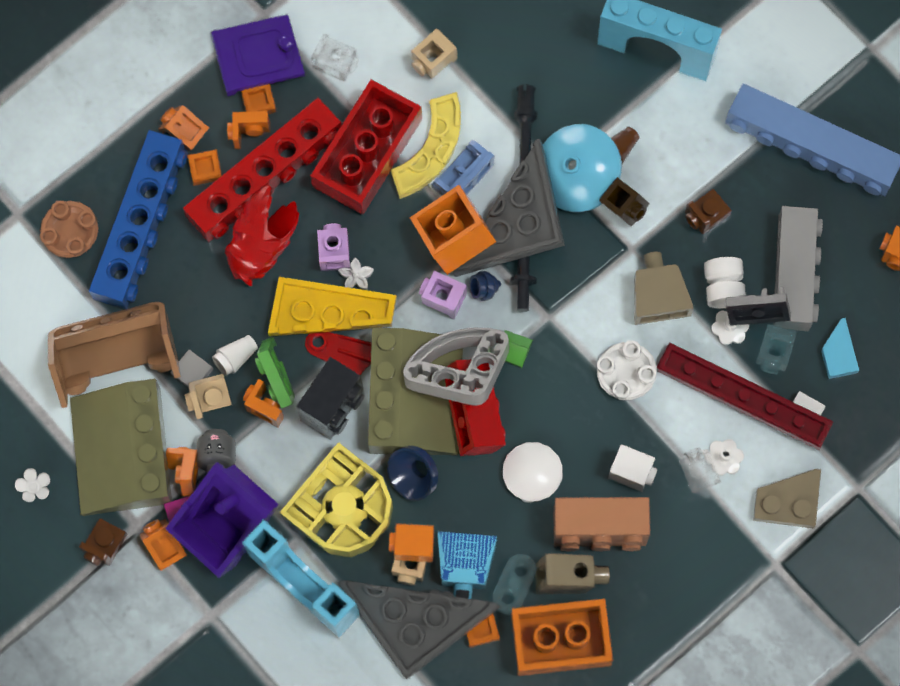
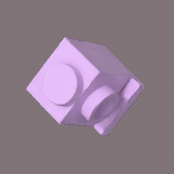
(333, 257)
(438, 284)

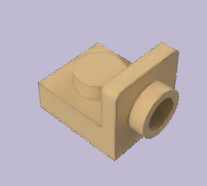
(207, 395)

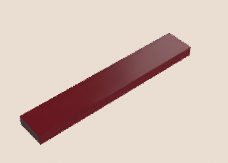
(744, 396)

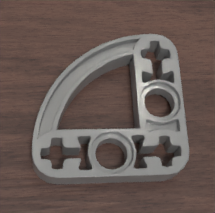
(472, 378)

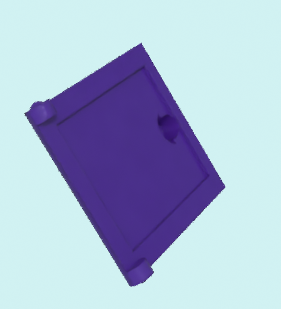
(252, 56)

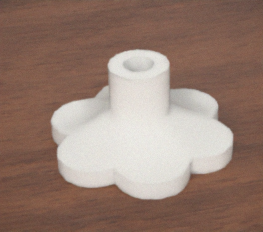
(727, 333)
(726, 464)

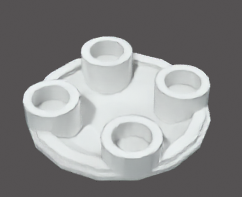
(626, 370)
(532, 471)

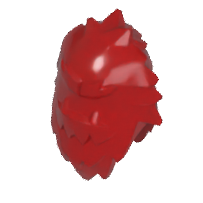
(258, 241)

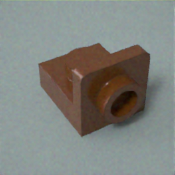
(707, 212)
(103, 543)

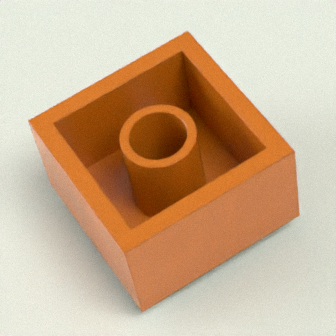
(452, 229)

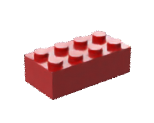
(366, 146)

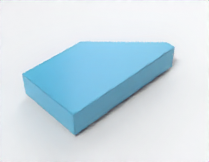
(839, 352)

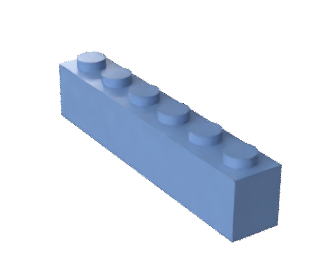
(813, 140)

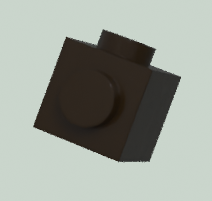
(624, 202)

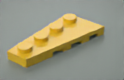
(321, 307)

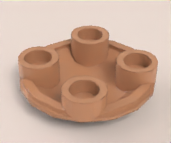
(69, 229)

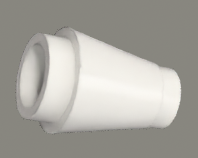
(234, 355)

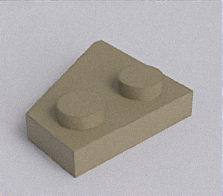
(790, 501)

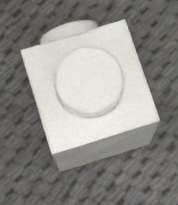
(632, 468)

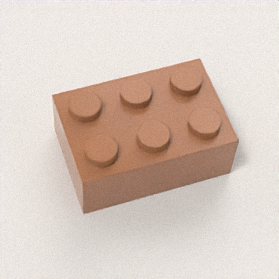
(601, 523)

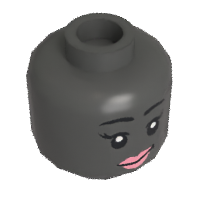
(215, 447)

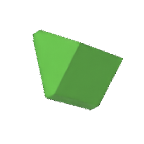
(518, 350)

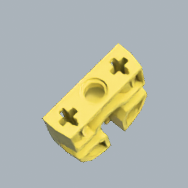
(345, 517)

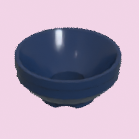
(406, 477)

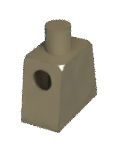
(660, 292)
(557, 575)

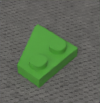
(268, 364)

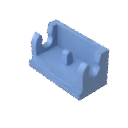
(465, 170)

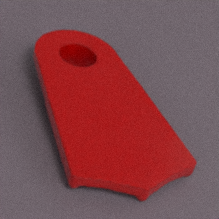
(347, 350)

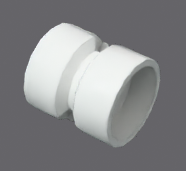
(724, 280)

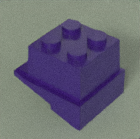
(221, 517)

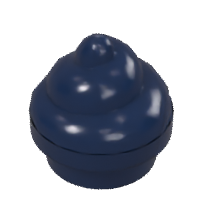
(483, 285)

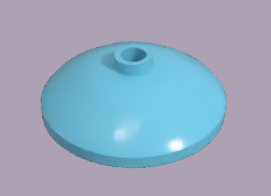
(595, 170)

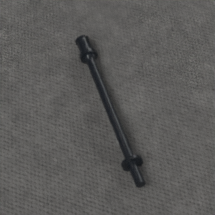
(525, 117)

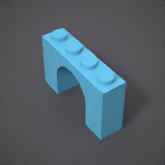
(690, 38)
(323, 600)

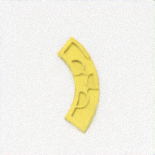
(436, 151)

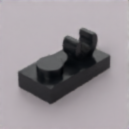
(758, 309)

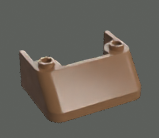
(110, 345)

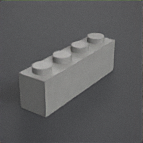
(796, 264)

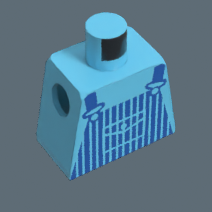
(465, 561)

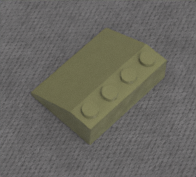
(402, 415)
(120, 448)

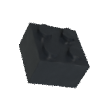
(331, 398)

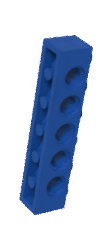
(156, 149)

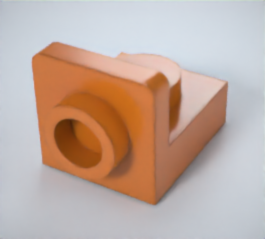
(247, 122)
(183, 125)
(264, 409)
(184, 462)
(161, 544)

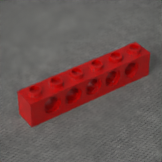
(314, 118)

